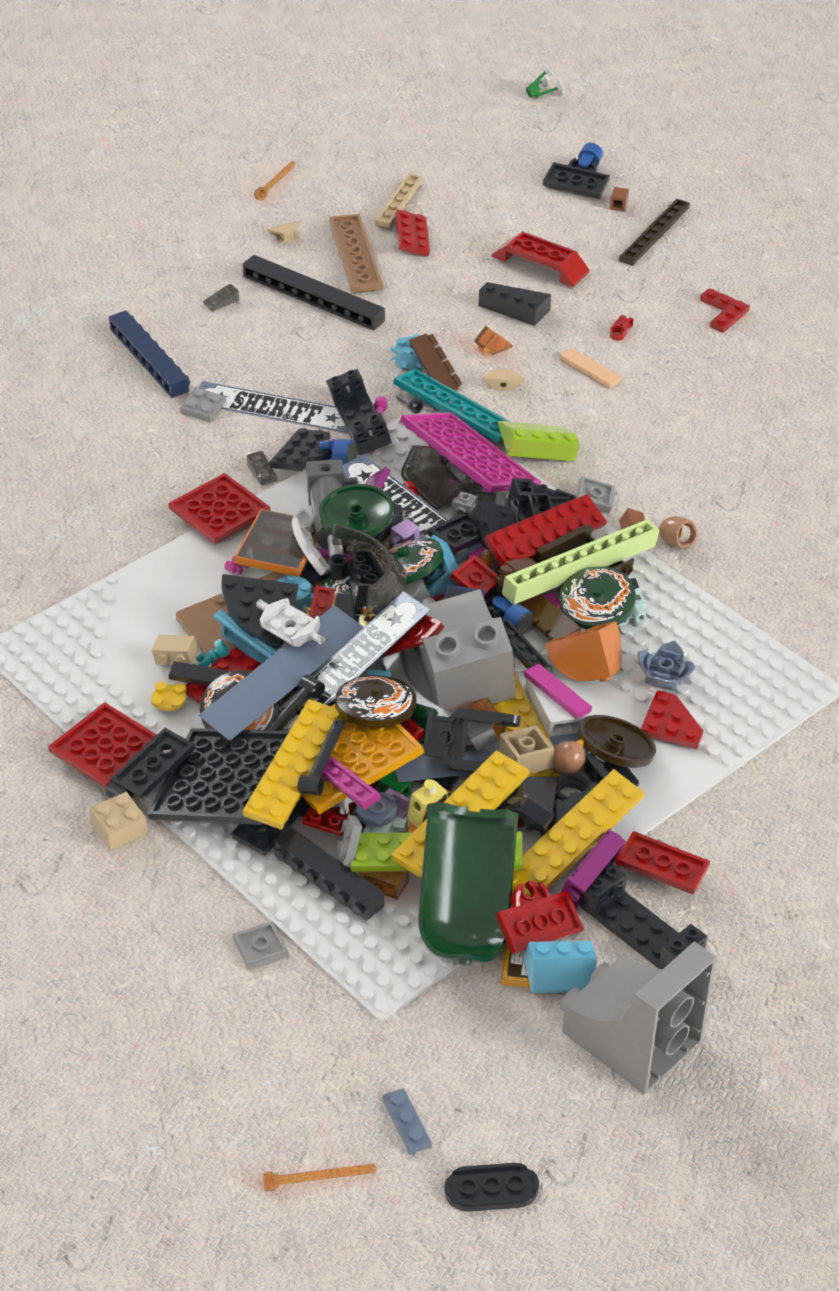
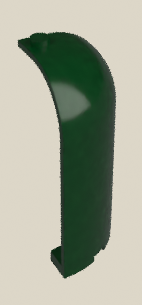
(466, 881)

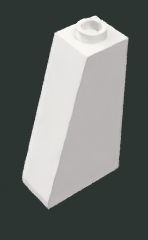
(552, 716)

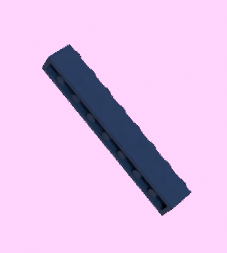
(149, 354)

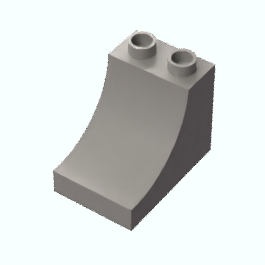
(468, 656)
(642, 1016)

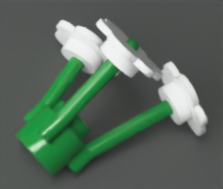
(533, 88)

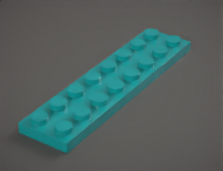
(449, 400)

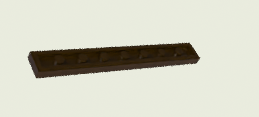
(654, 232)

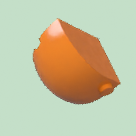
(588, 653)

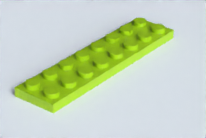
(375, 852)

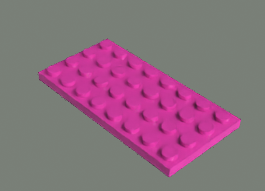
(467, 450)

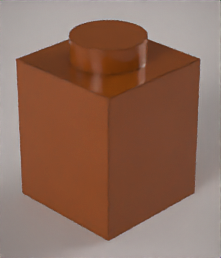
(619, 199)
(631, 518)

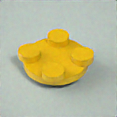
(168, 696)

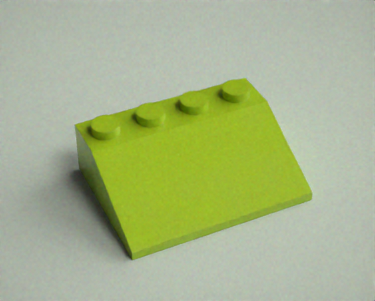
(539, 441)

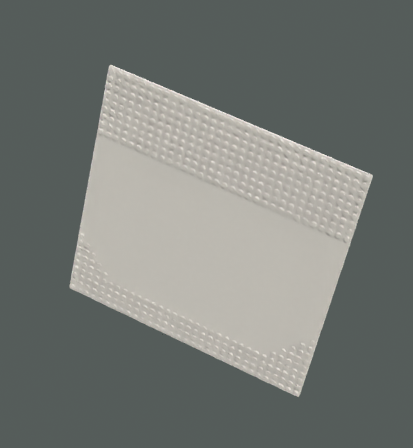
(99, 651)

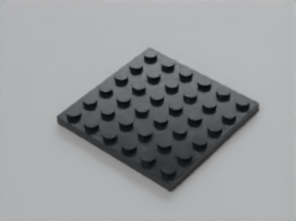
(217, 777)

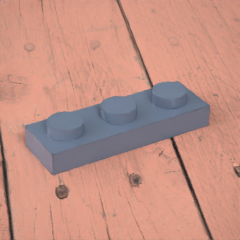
(406, 1121)

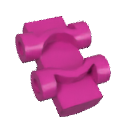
(232, 567)

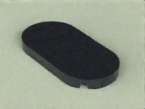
(491, 1187)

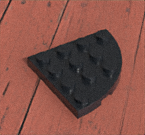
(241, 598)

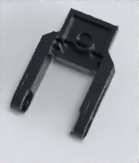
(448, 735)

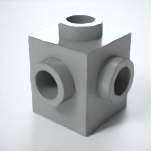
(463, 503)

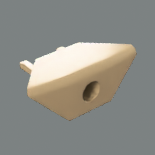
(286, 232)
(503, 379)

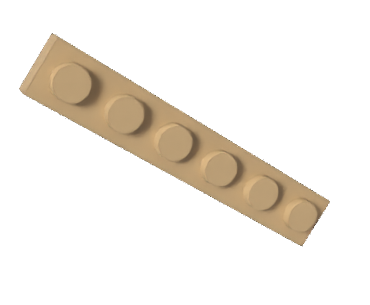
(398, 200)

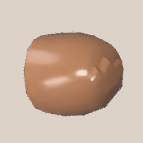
(671, 530)
(568, 757)

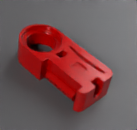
(621, 326)

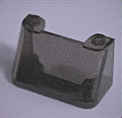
(433, 478)

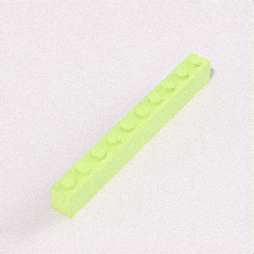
(600, 552)

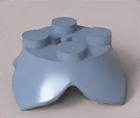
(666, 666)

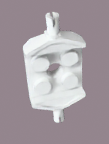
(281, 614)

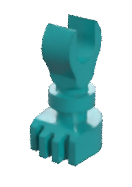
(221, 650)

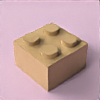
(528, 748)
(118, 821)

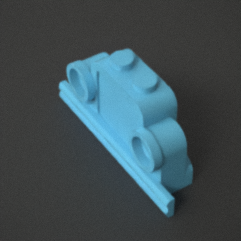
(249, 645)

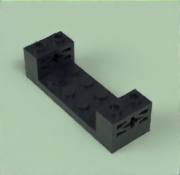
(357, 412)
(633, 921)

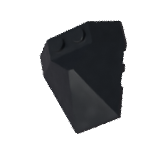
(532, 499)
(533, 801)

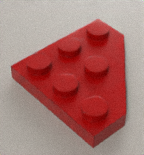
(414, 637)
(671, 721)

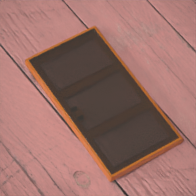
(273, 545)

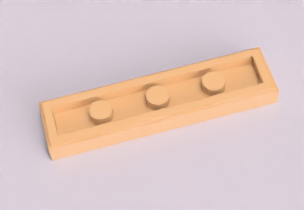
(590, 368)

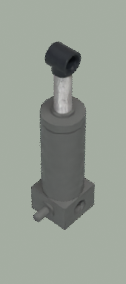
(321, 480)

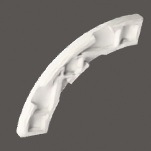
(301, 524)

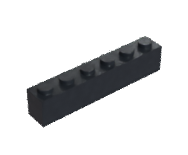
(329, 874)

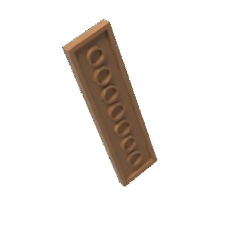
(355, 253)

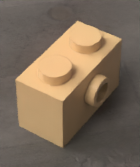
(174, 648)

